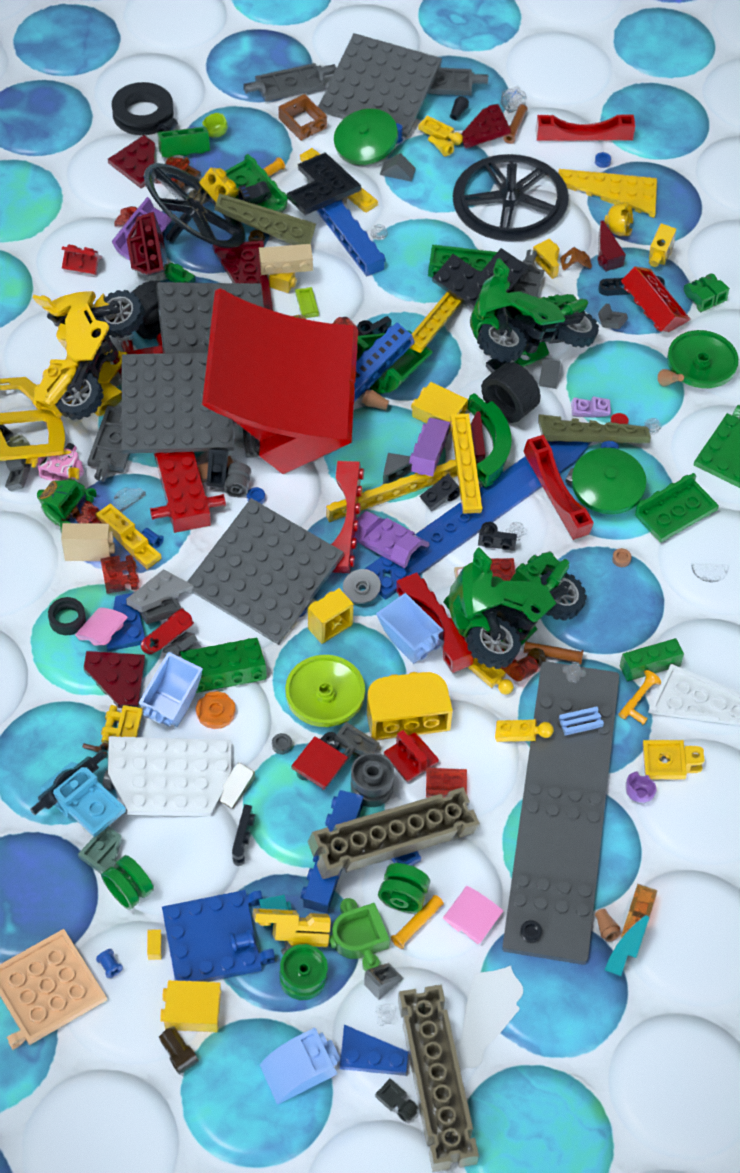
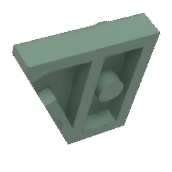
(102, 850)

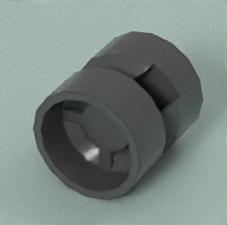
(237, 479)

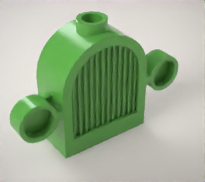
(359, 933)

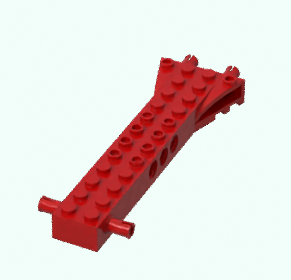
(179, 477)

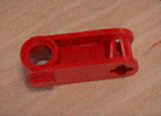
(167, 631)

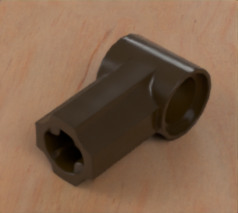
(180, 1054)

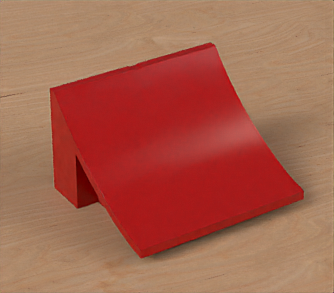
(281, 379)

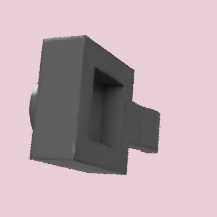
(182, 643)

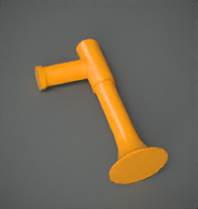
(628, 709)

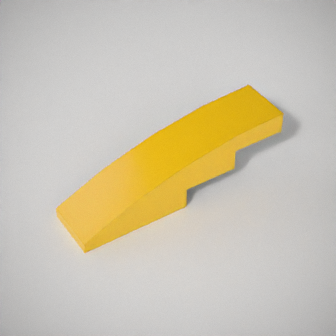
(128, 536)

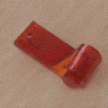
(521, 668)

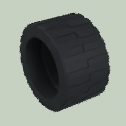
(151, 322)
(511, 391)

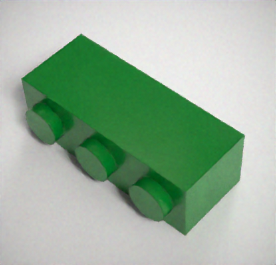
(183, 142)
(652, 658)

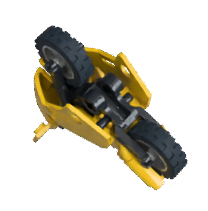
(84, 330)

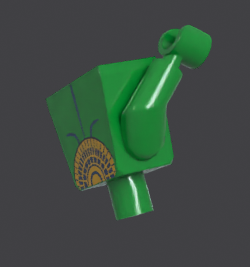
(61, 498)

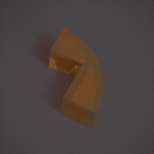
(640, 906)

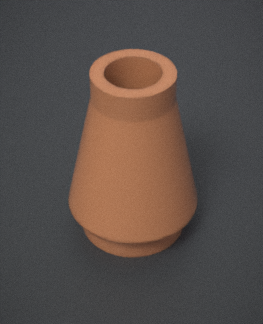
(374, 400)
(608, 927)

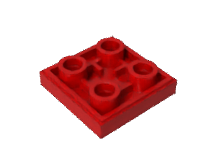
(319, 762)

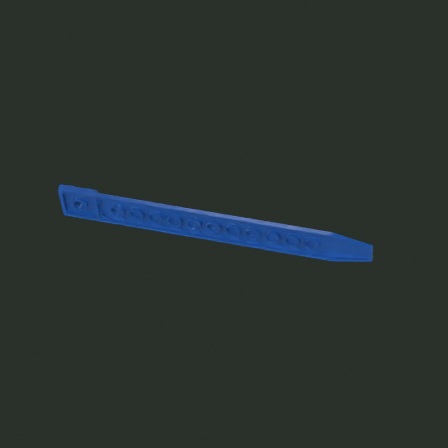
(456, 528)

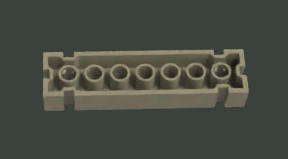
(393, 833)
(437, 1078)

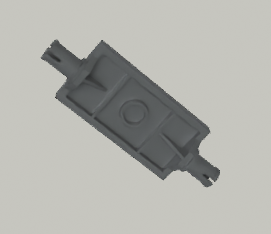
(290, 81)
(456, 81)
(532, 279)
(107, 447)

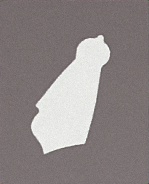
(487, 1013)

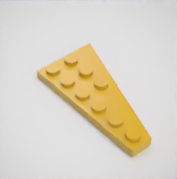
(615, 188)

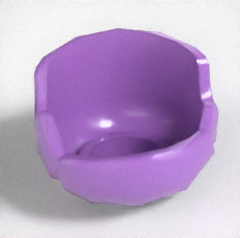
(640, 788)

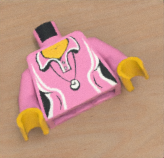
(59, 466)

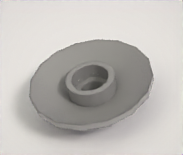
(361, 579)

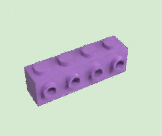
(429, 446)

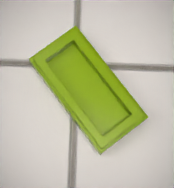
(307, 302)

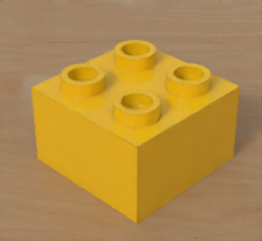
(330, 615)

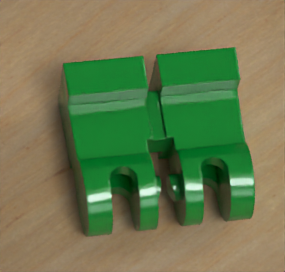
(707, 292)

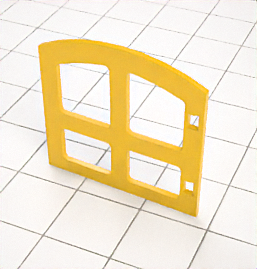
(55, 427)

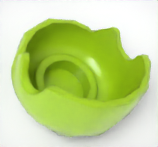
(215, 124)

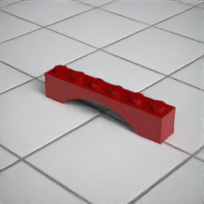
(554, 129)
(348, 479)
(572, 514)
(455, 647)

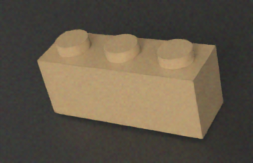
(286, 259)

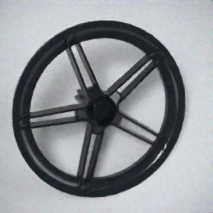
(509, 195)
(190, 207)

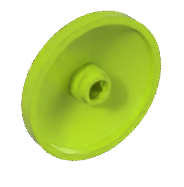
(325, 690)

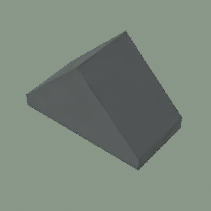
(398, 168)
(549, 373)
(396, 467)
(381, 979)

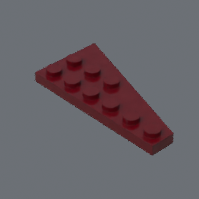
(243, 266)

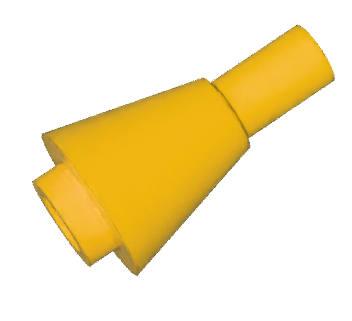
(444, 146)

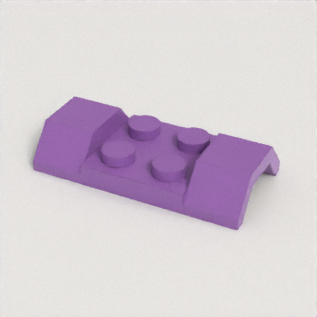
(146, 207)
(387, 538)

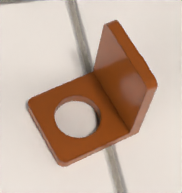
(576, 255)

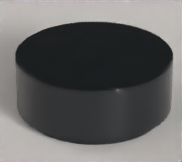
(531, 931)

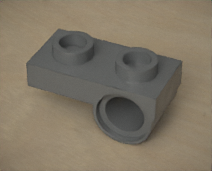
(18, 473)

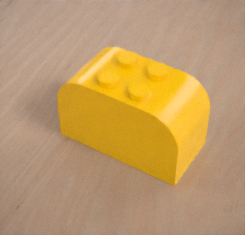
(409, 704)

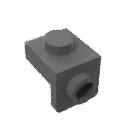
(610, 318)

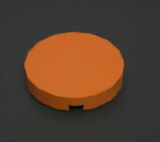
(215, 710)

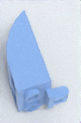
(410, 628)
(171, 690)
(300, 1065)

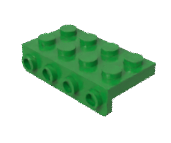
(249, 174)
(474, 257)
(675, 508)
(228, 664)

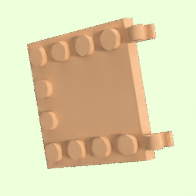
(47, 988)

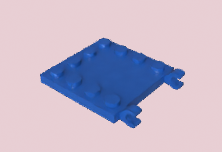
(201, 939)

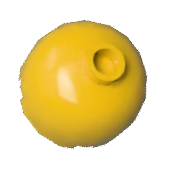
(619, 219)

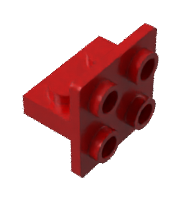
(80, 260)
(410, 755)

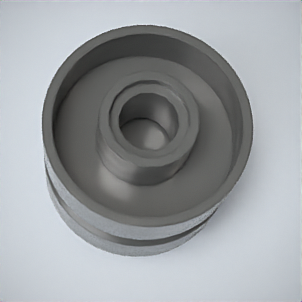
(372, 778)

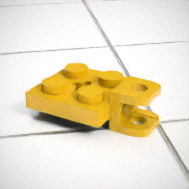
(680, 759)

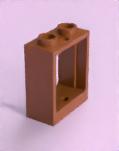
(302, 104)

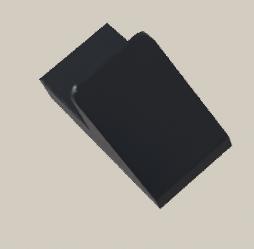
(217, 467)

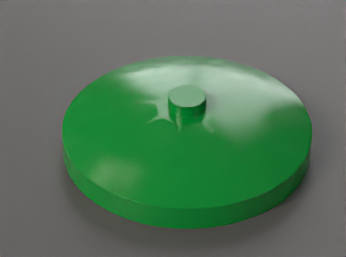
(365, 136)
(703, 358)
(608, 481)

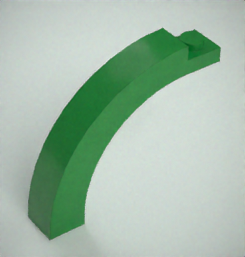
(500, 434)

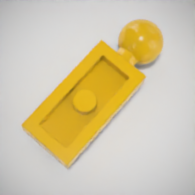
(439, 130)
(492, 677)
(521, 730)

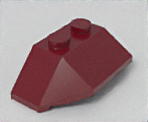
(147, 246)

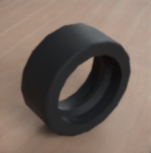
(63, 604)

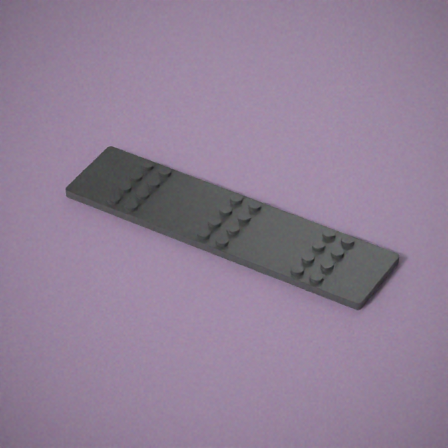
(562, 819)

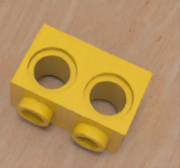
(219, 186)

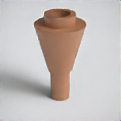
(667, 377)

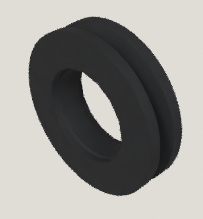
(137, 93)

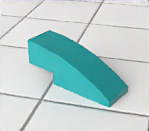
(627, 946)

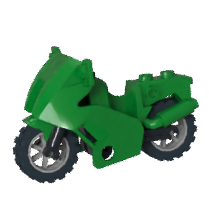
(522, 324)
(505, 612)

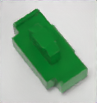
(178, 275)

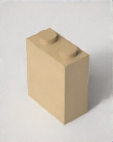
(87, 541)

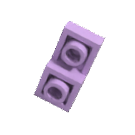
(595, 408)

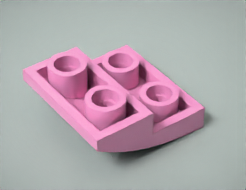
(101, 626)
(473, 914)

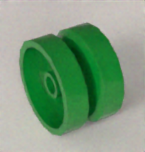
(127, 882)
(404, 888)
(303, 972)

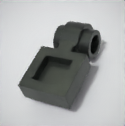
(392, 1095)

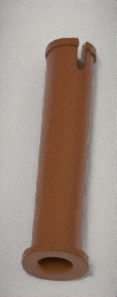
(515, 124)
(556, 652)

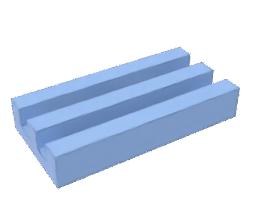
(580, 717)

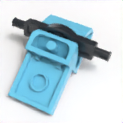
(80, 795)

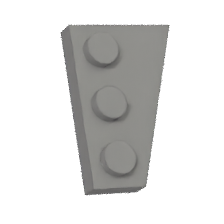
(159, 588)

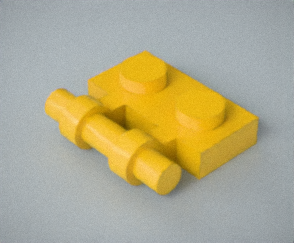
(128, 725)

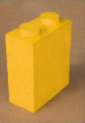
(438, 404)
(191, 1006)

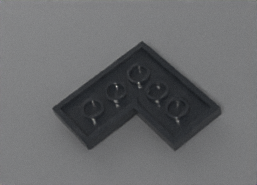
(327, 184)
(466, 281)

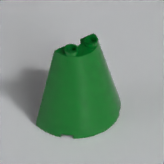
(399, 371)

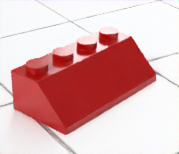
(654, 299)

